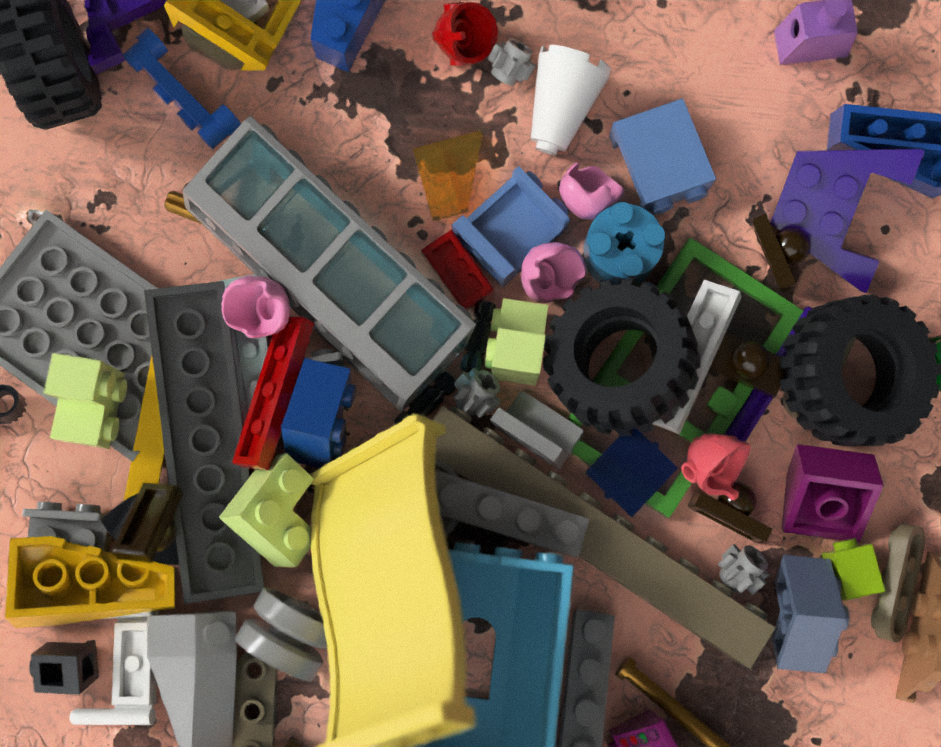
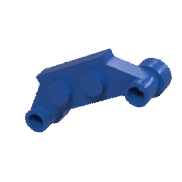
(213, 126)

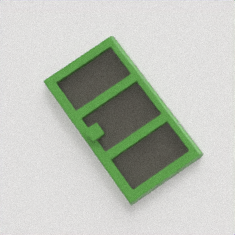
(759, 318)

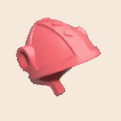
(716, 463)

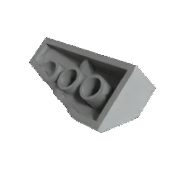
(196, 674)

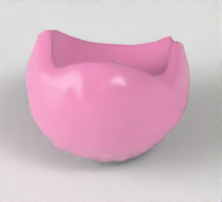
(588, 191)
(552, 272)
(256, 306)

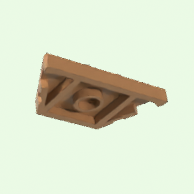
(923, 642)

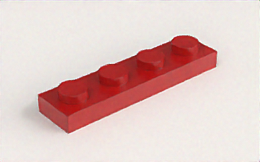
(272, 395)

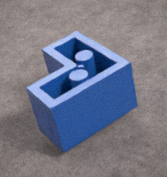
(313, 418)

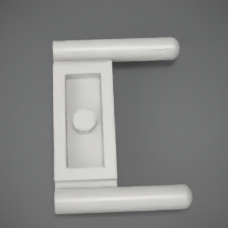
(132, 682)

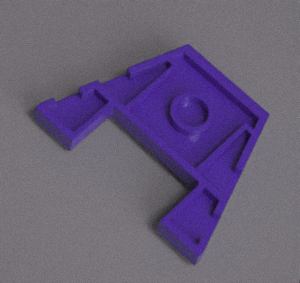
(104, 18)
(823, 198)

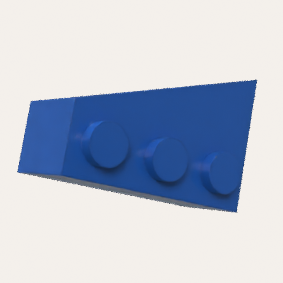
(342, 29)
(885, 128)

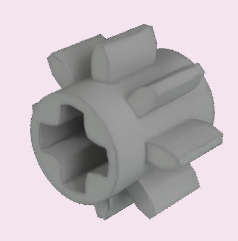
(511, 61)
(477, 392)
(743, 569)

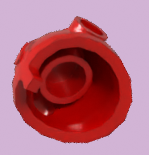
(465, 32)

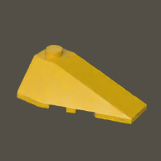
(72, 583)

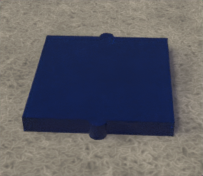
(631, 471)

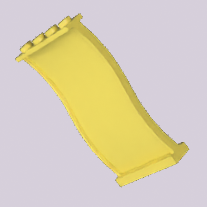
(388, 594)

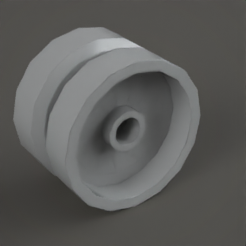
(285, 635)

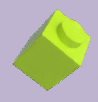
(856, 568)

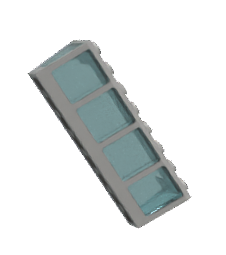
(330, 262)

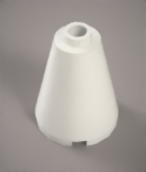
(564, 95)

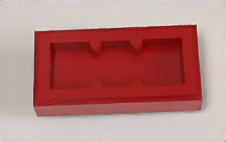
(457, 270)

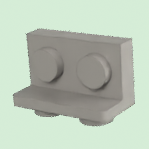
(77, 527)

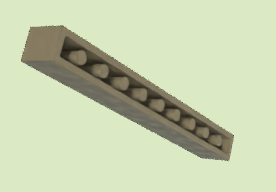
(609, 542)

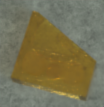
(448, 173)

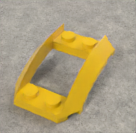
(232, 30)

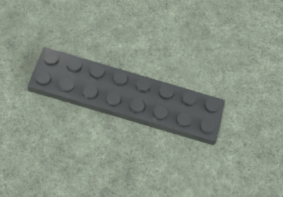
(201, 436)

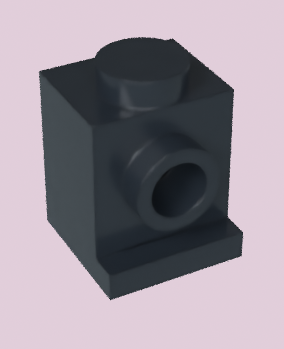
(64, 667)

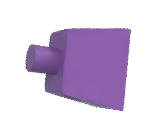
(822, 30)

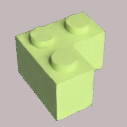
(519, 342)
(87, 400)
(264, 512)

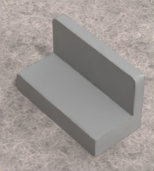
(538, 429)

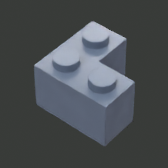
(809, 614)

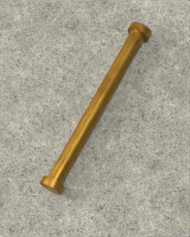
(666, 702)

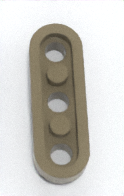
(900, 581)
(258, 691)

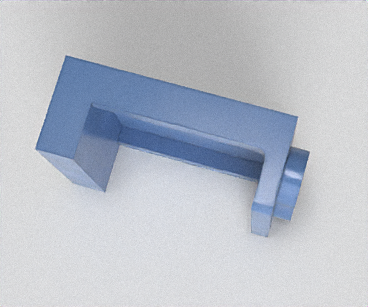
(663, 156)
(511, 224)

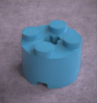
(625, 225)

